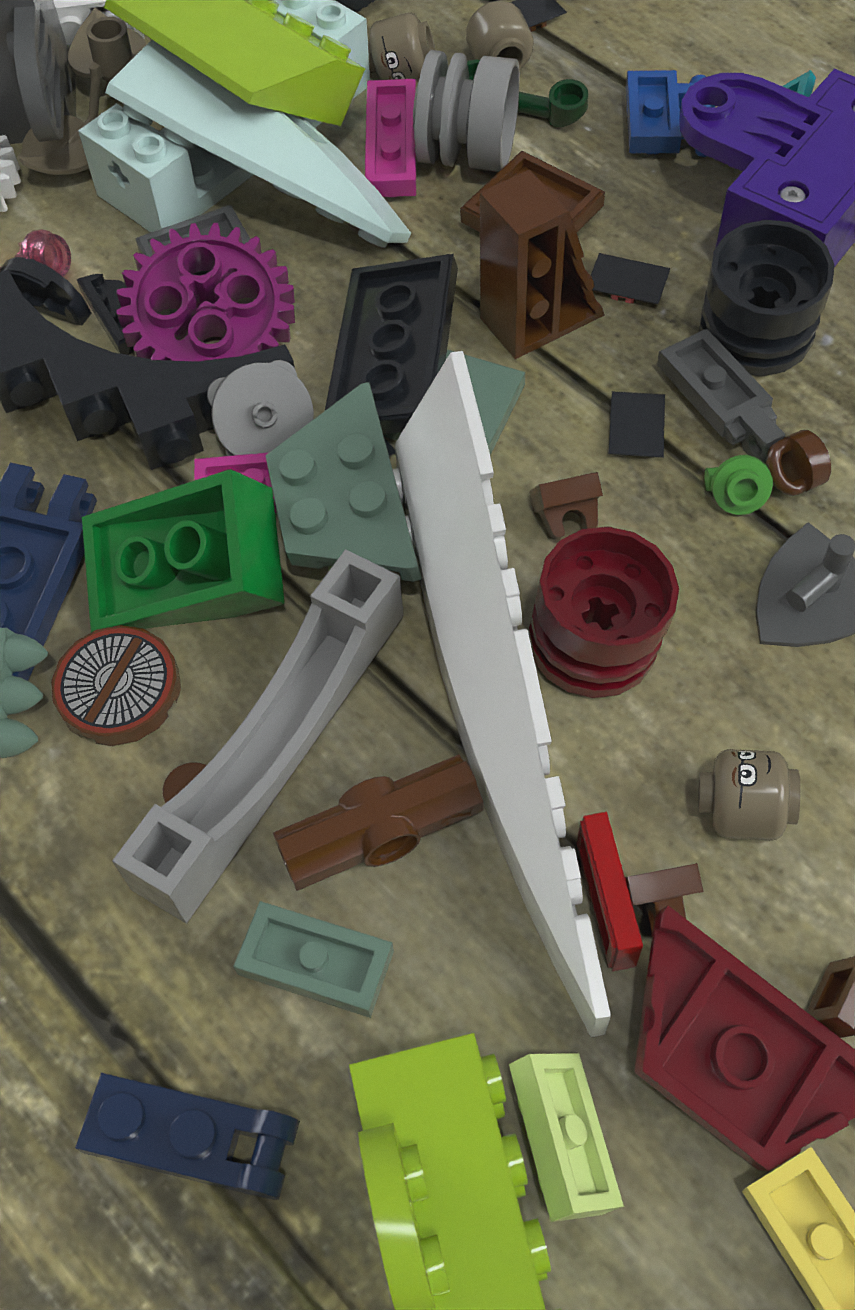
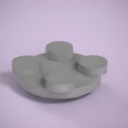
(258, 407)

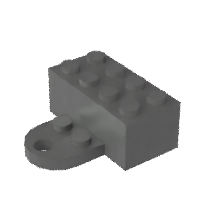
(34, 71)

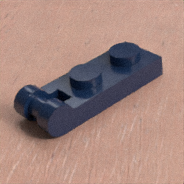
(186, 1135)

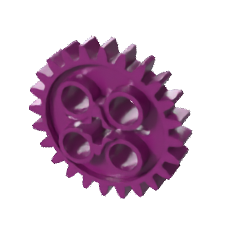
(206, 301)

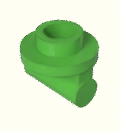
(739, 484)

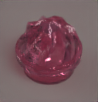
(47, 249)

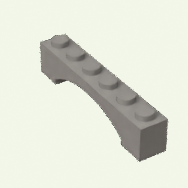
(195, 835)

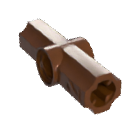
(378, 821)

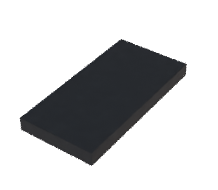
(395, 334)

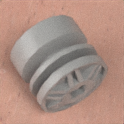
(466, 111)

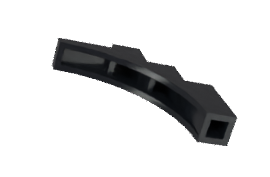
(106, 388)

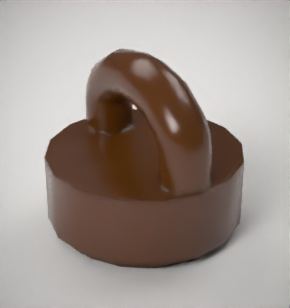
(799, 463)

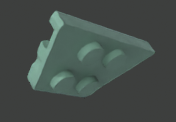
(340, 490)

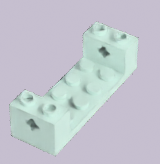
(169, 183)

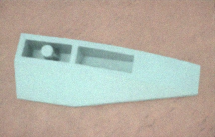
(254, 138)

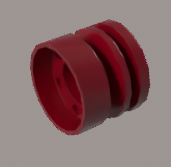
(602, 611)

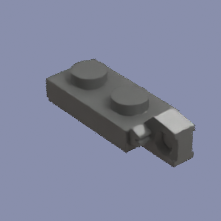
(722, 392)

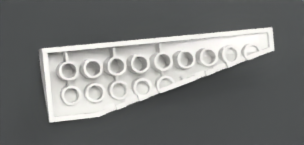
(492, 669)

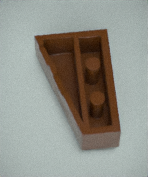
(531, 267)

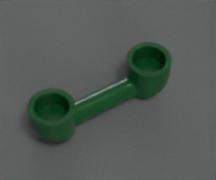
(564, 106)

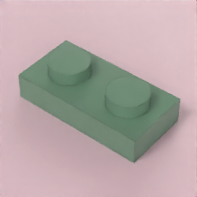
(314, 959)

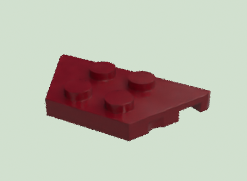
(738, 1050)

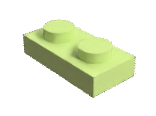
(565, 1136)

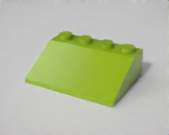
(253, 52)

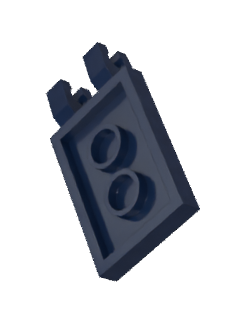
(38, 550)

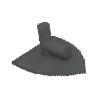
(808, 591)

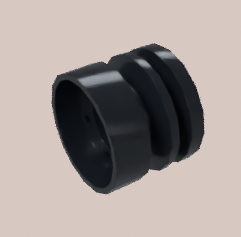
(767, 294)

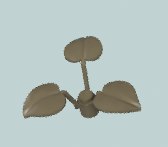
(97, 52)

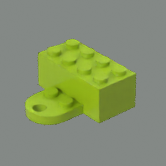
(447, 1181)

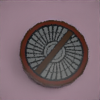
(116, 685)

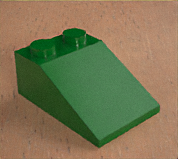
(184, 555)

